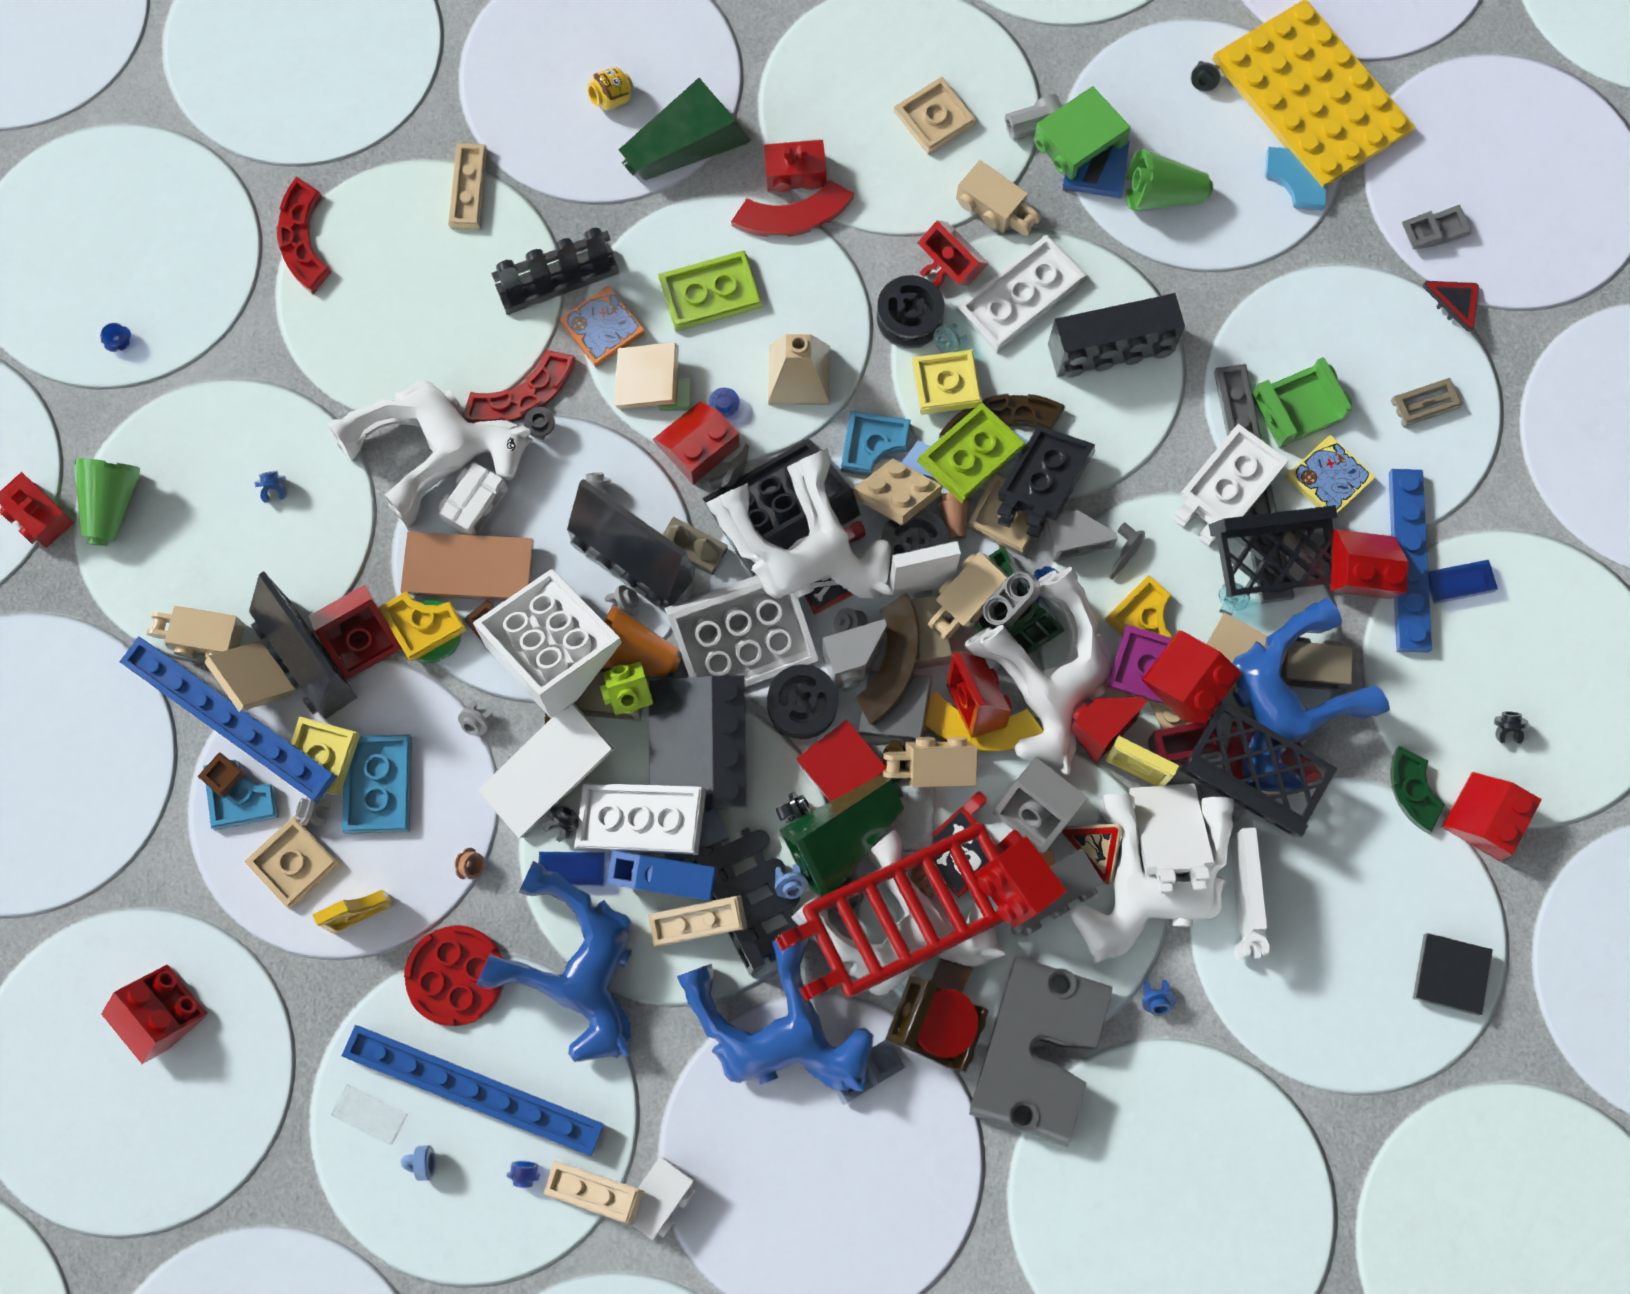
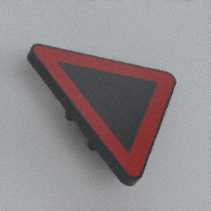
(1457, 299)

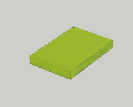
(710, 290)
(971, 452)

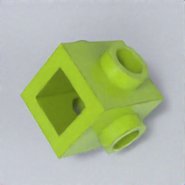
(626, 688)

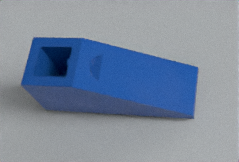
(661, 875)

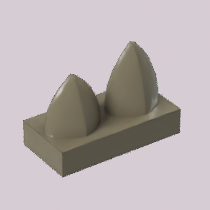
(701, 548)

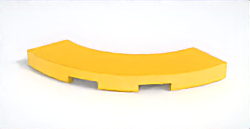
(945, 721)

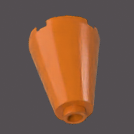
(640, 644)

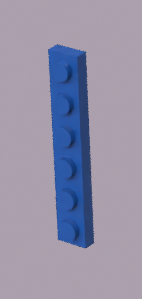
(1409, 529)

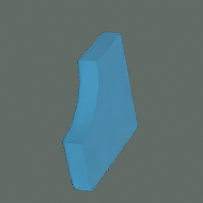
(1290, 173)
(872, 438)
(243, 805)

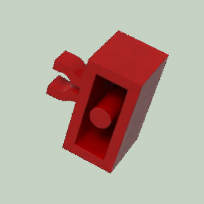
(795, 165)
(951, 254)
(33, 510)

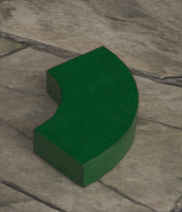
(1412, 789)

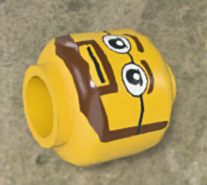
(610, 88)

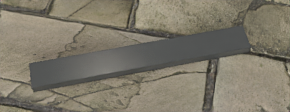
(1239, 408)

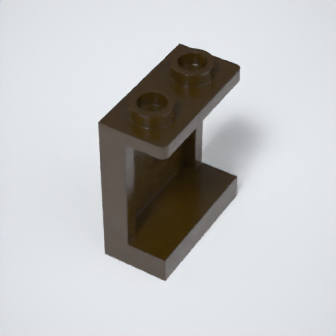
(911, 1017)

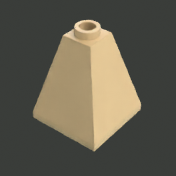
(799, 370)

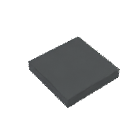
(908, 717)

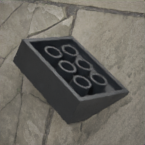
(774, 503)
(628, 546)
(298, 649)
(700, 737)

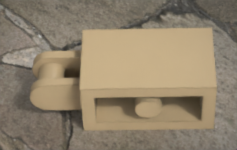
(996, 200)
(967, 594)
(197, 631)
(935, 763)

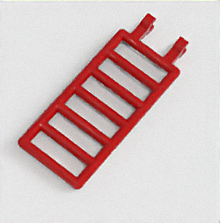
(868, 884)

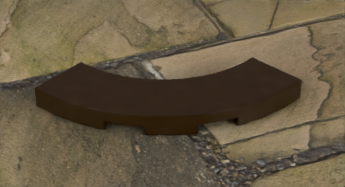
(1017, 411)
(899, 661)

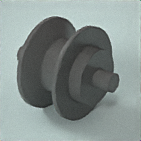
(849, 619)

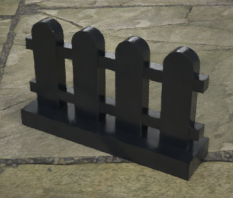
(558, 278)
(750, 844)

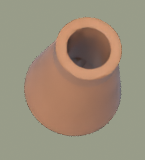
(954, 515)

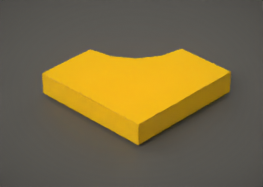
(1142, 609)
(421, 626)
(349, 912)

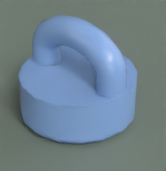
(423, 1163)

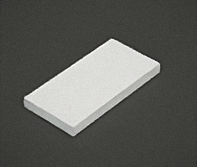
(1021, 293)
(545, 770)
(640, 818)

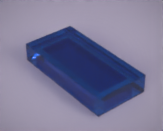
(1461, 581)
(576, 867)

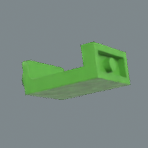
(1080, 131)
(1302, 403)

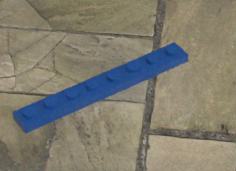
(224, 718)
(473, 1090)

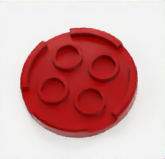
(444, 976)

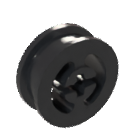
(902, 296)
(923, 520)
(823, 688)

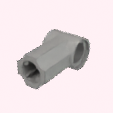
(1023, 121)

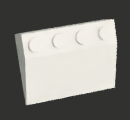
(741, 632)
(548, 641)

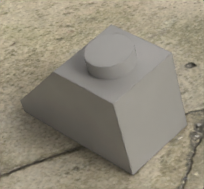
(1077, 535)

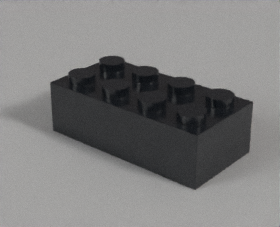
(1116, 335)

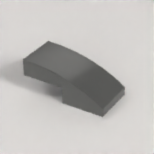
(1437, 228)

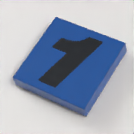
(1101, 174)

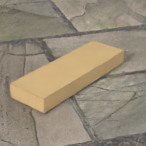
(468, 186)
(697, 921)
(593, 1192)

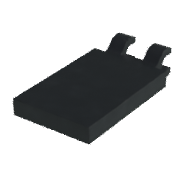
(1043, 478)

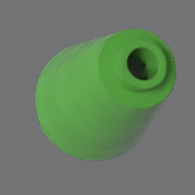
(1164, 182)
(103, 497)

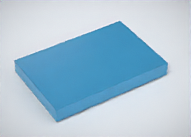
(378, 786)

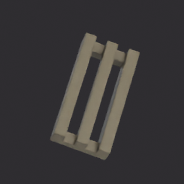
(1404, 411)

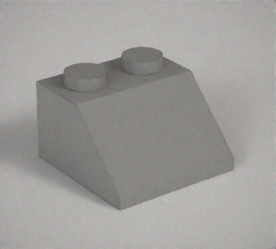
(852, 653)
(1039, 804)

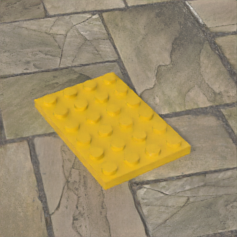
(1313, 93)

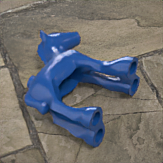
(1280, 707)
(587, 973)
(785, 1040)

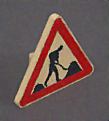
(1099, 844)

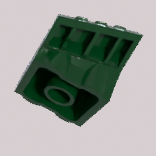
(1036, 624)

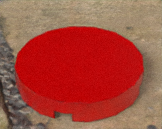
(949, 1024)

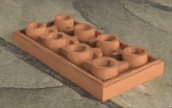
(466, 565)

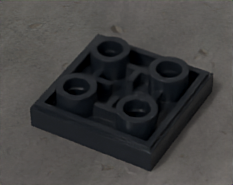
(1452, 974)

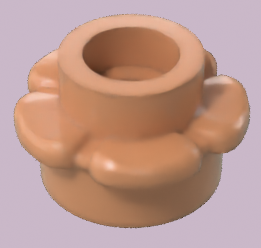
(469, 864)

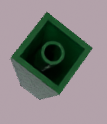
(682, 134)
(842, 832)

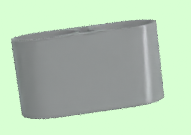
(1008, 594)

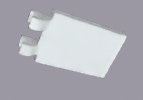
(1230, 480)
(924, 569)
(1173, 835)
(1249, 894)

